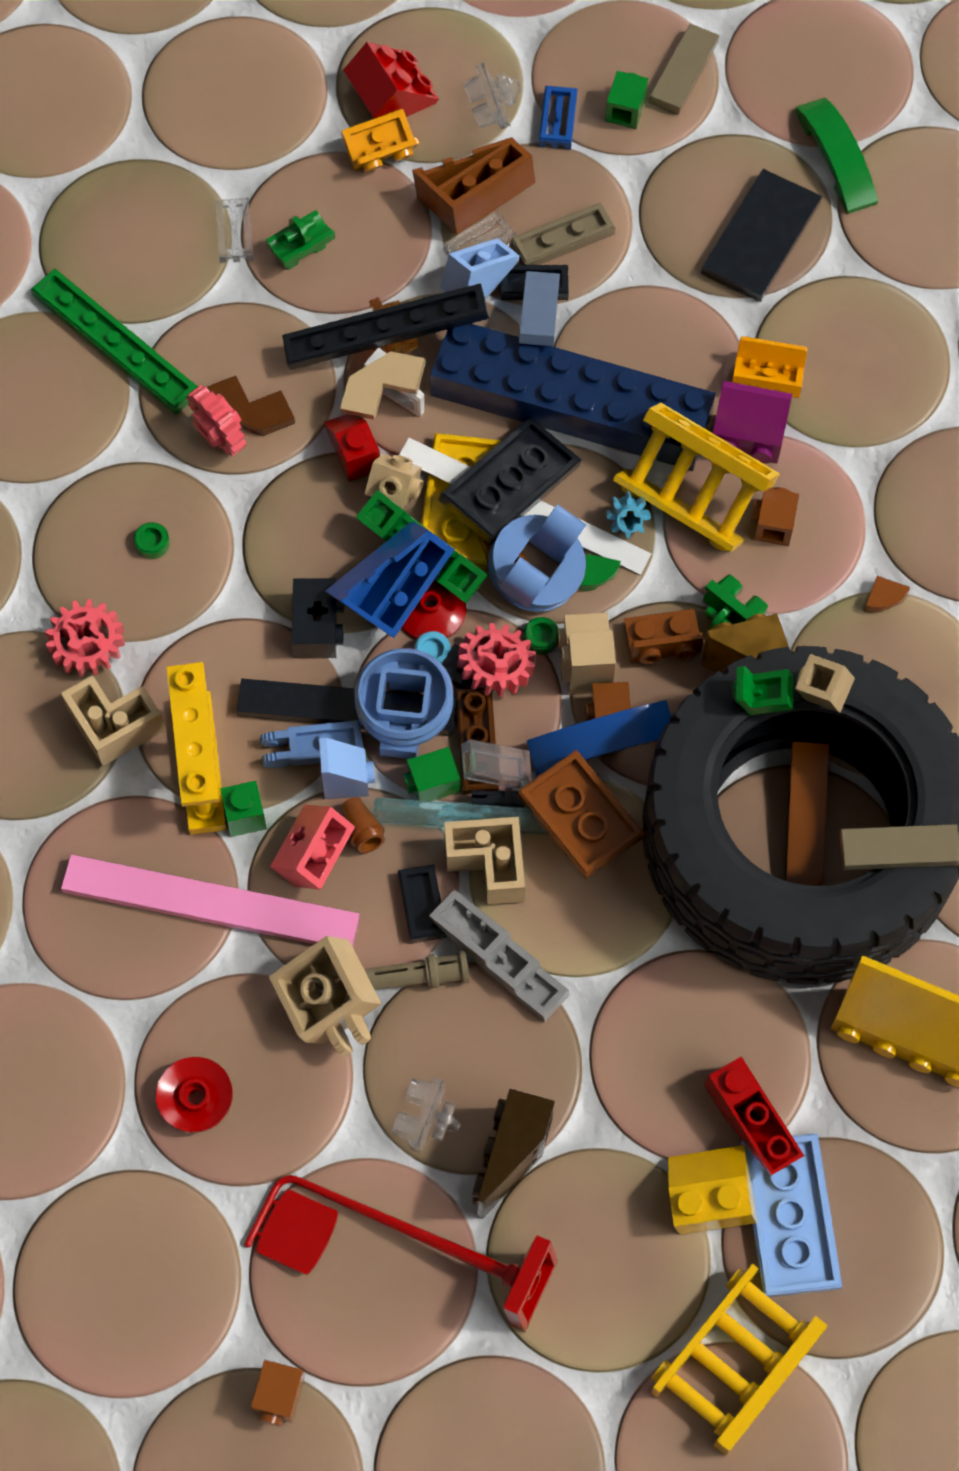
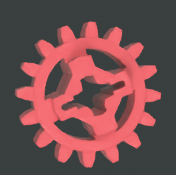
(216, 420)
(88, 651)
(499, 662)

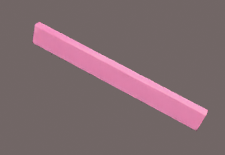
(207, 902)

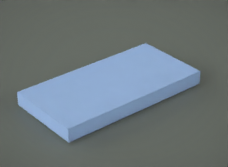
(794, 1225)

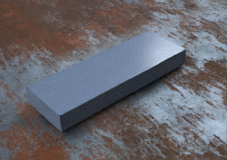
(539, 308)

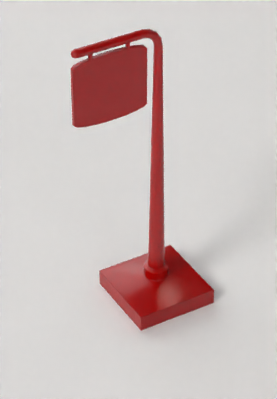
(303, 1227)

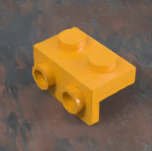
(379, 140)
(770, 365)

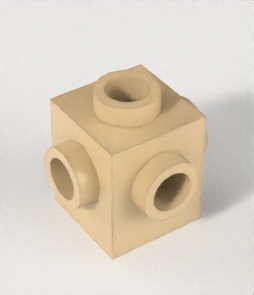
(395, 478)

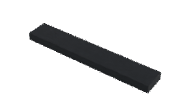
(385, 326)
(316, 702)

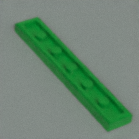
(114, 340)

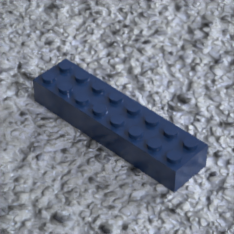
(561, 390)

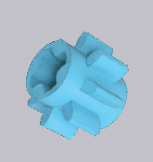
(636, 518)

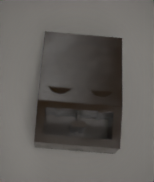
(520, 1141)

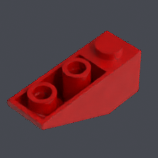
(752, 1116)

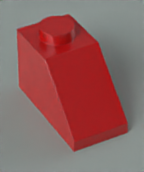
(353, 444)

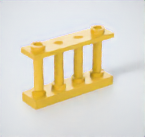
(724, 458)
(196, 748)
(751, 1395)

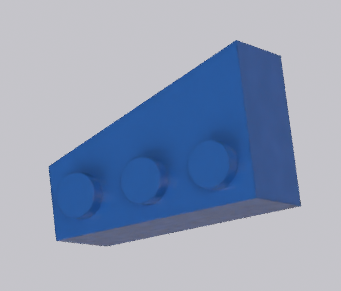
(393, 577)

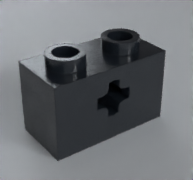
(314, 637)

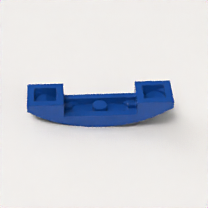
(600, 735)

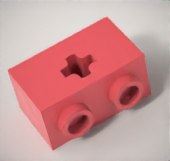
(312, 846)

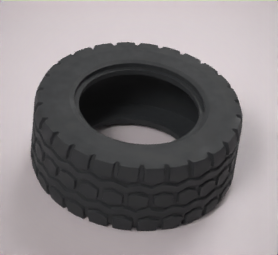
(767, 921)

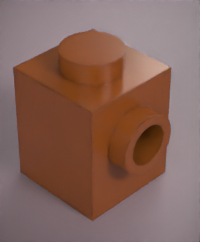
(775, 515)
(607, 699)
(277, 1393)

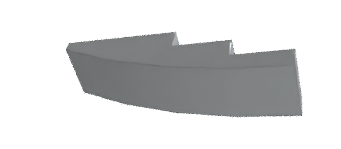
(499, 955)

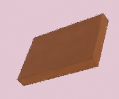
(581, 814)

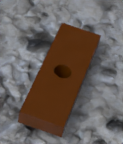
(475, 719)

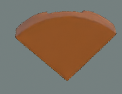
(885, 595)

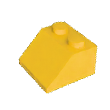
(710, 1190)

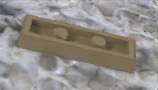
(684, 68)
(563, 235)
(900, 847)

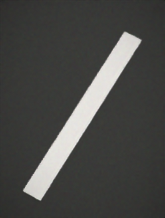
(590, 538)

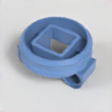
(522, 582)
(411, 672)

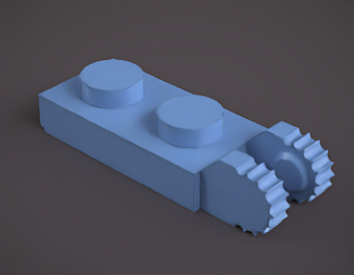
(305, 742)

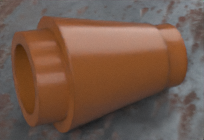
(365, 824)

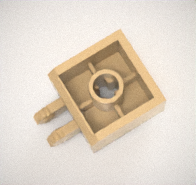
(326, 994)

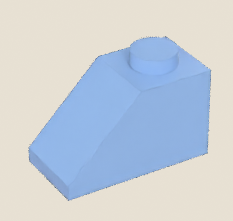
(478, 264)
(344, 770)

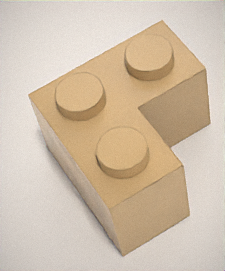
(586, 651)
(114, 726)
(492, 847)

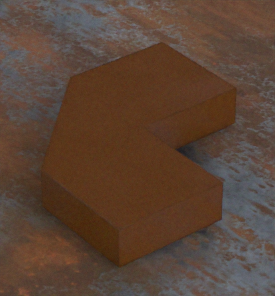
(259, 416)

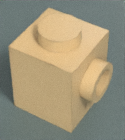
(824, 683)

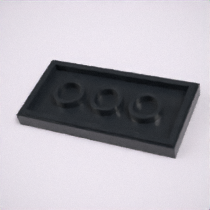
(761, 235)
(509, 479)

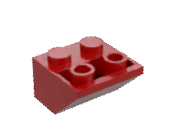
(389, 80)

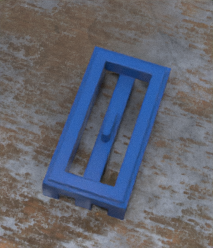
(556, 139)

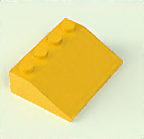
(902, 1018)

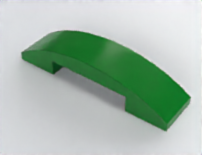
(840, 152)
(388, 518)

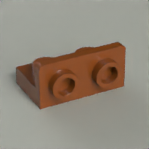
(663, 636)

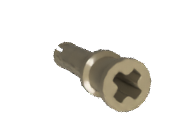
(431, 971)

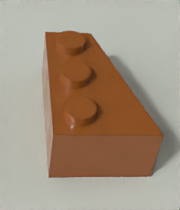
(475, 185)

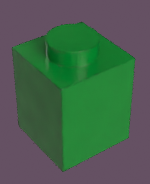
(626, 99)
(432, 775)
(243, 808)

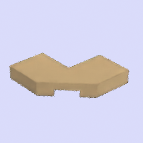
(390, 371)

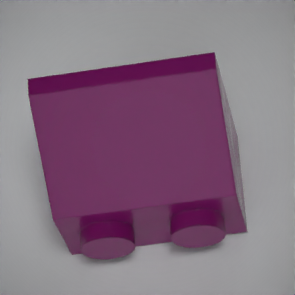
(753, 419)

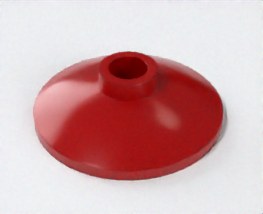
(443, 618)
(188, 1077)

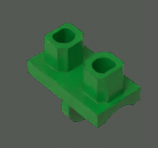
(300, 239)
(724, 605)

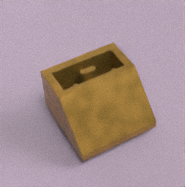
(730, 642)

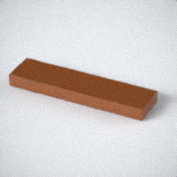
(807, 813)

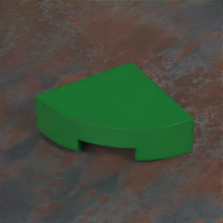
(598, 572)

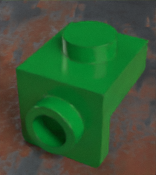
(763, 691)

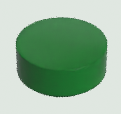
(151, 540)
(542, 634)

